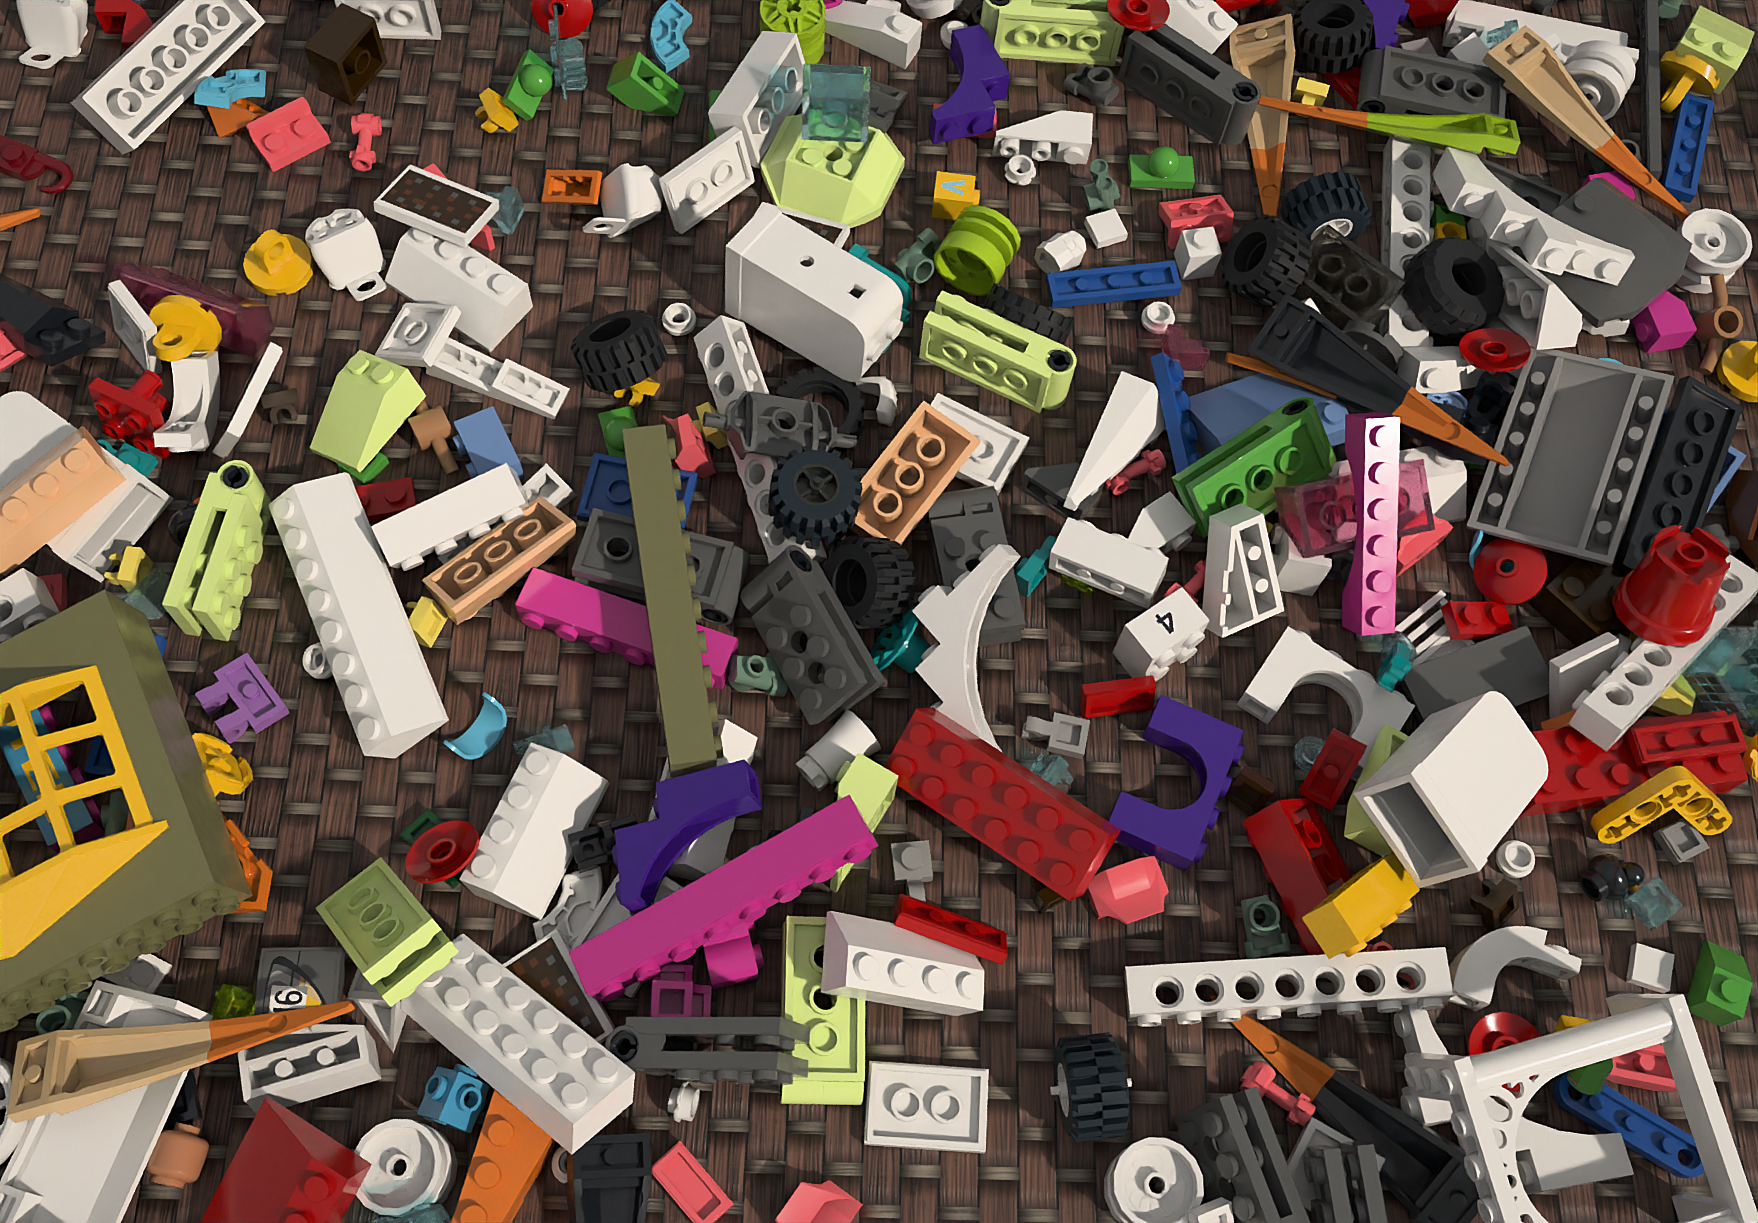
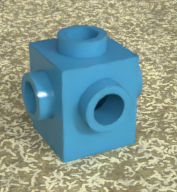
(454, 1097)

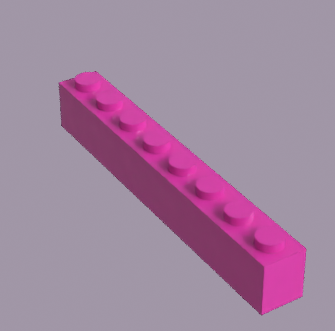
(723, 900)

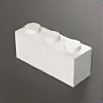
(1108, 562)

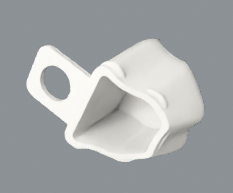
(52, 29)
(627, 199)
(347, 251)

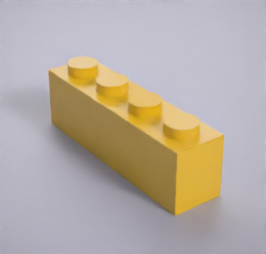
(1362, 907)

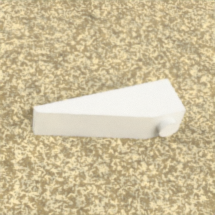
(876, 30)
(1439, 369)

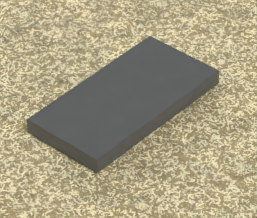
(1499, 664)

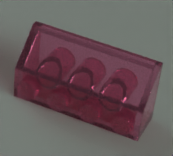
(243, 321)
(1323, 510)

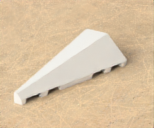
(1127, 426)

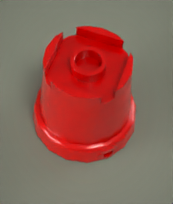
(1673, 587)

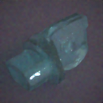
(554, 739)

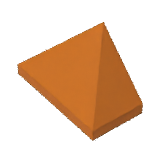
(236, 117)
(572, 186)

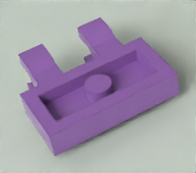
(252, 694)

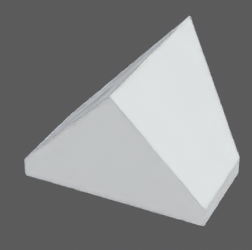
(385, 1019)

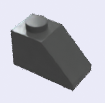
(1051, 486)

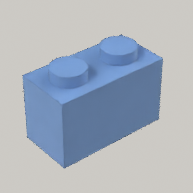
(485, 443)

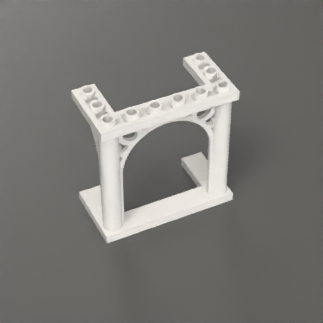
(1634, 1024)

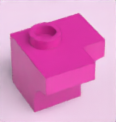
(676, 994)

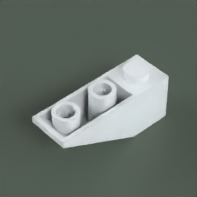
(1053, 137)
(1163, 525)

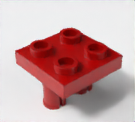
(132, 412)

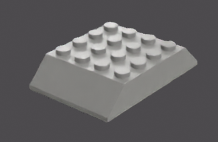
(1574, 454)

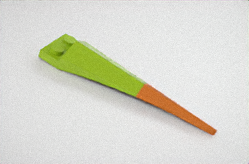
(1459, 131)

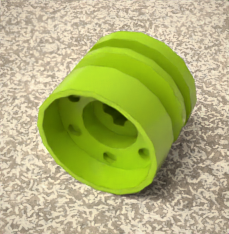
(799, 17)
(977, 250)

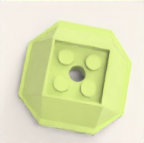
(831, 177)

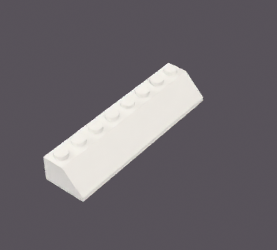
(358, 615)

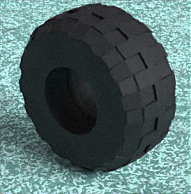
(1453, 287)

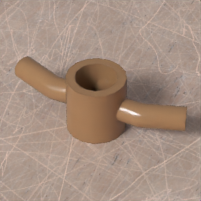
(1717, 324)
(432, 430)

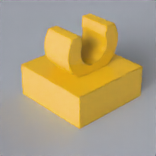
(495, 112)
(646, 387)

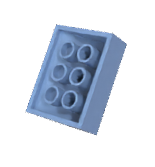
(1240, 404)

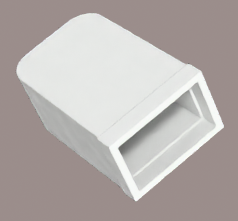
(810, 294)
(109, 526)
(1455, 788)

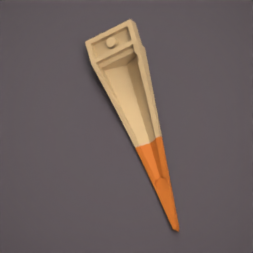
(1267, 56)
(1542, 81)
(87, 1066)

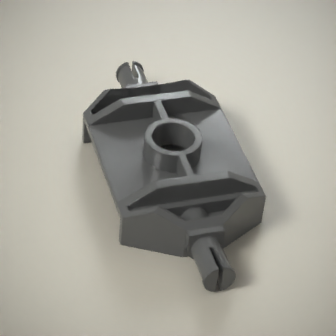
(754, 430)

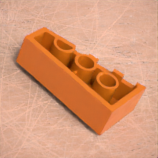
(503, 1165)

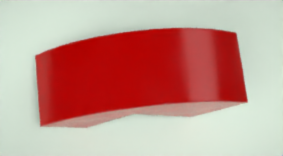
(122, 18)

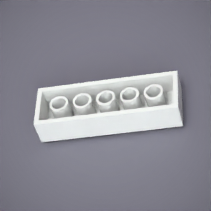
(165, 68)
(522, 1046)

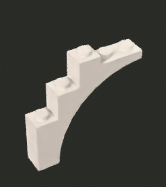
(1510, 219)
(955, 622)
(1544, 1155)

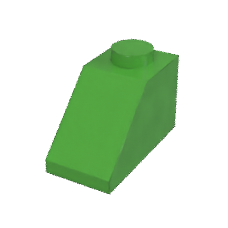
(644, 86)
(1719, 985)

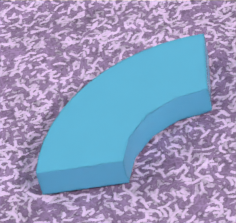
(667, 35)
(227, 89)

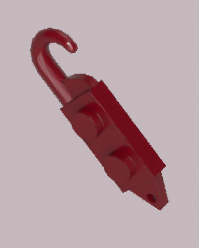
(28, 163)

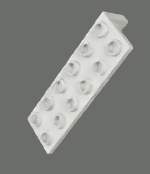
(1480, 18)

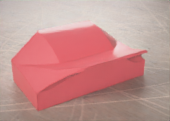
(691, 447)
(1416, 546)
(1129, 891)
(1643, 1069)
(819, 1205)

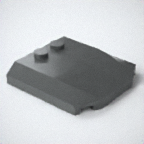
(1619, 220)

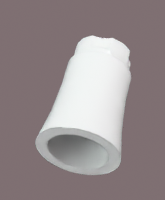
(836, 747)

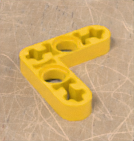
(1664, 791)

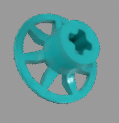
(903, 647)

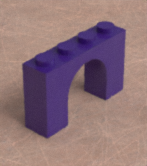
(1210, 749)

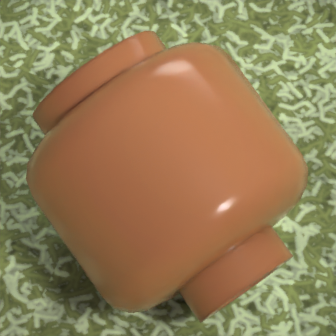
(177, 1156)

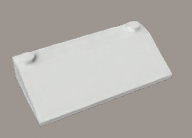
(93, 1158)

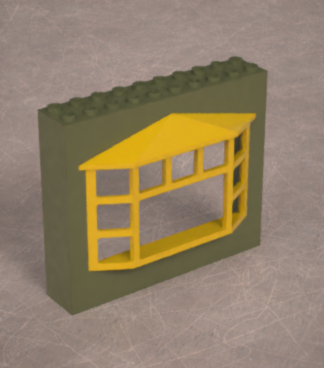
(133, 888)

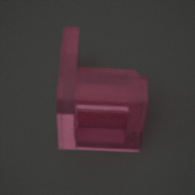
(1186, 351)

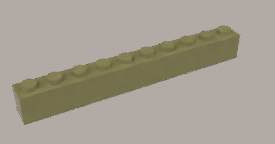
(669, 602)

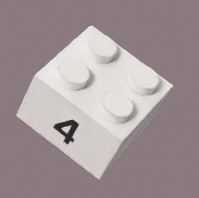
(1161, 636)

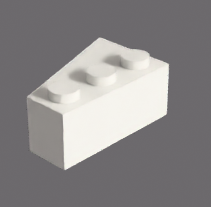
(1292, 570)
(1239, 572)
(308, 1064)

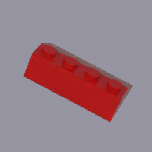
(287, 1174)

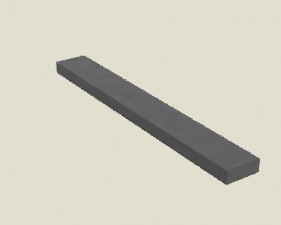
(1650, 87)

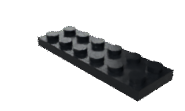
(1681, 468)

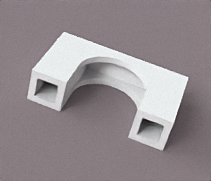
(1301, 661)

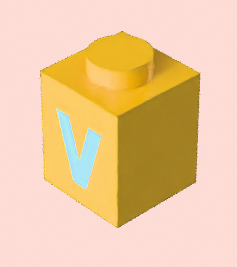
(953, 194)

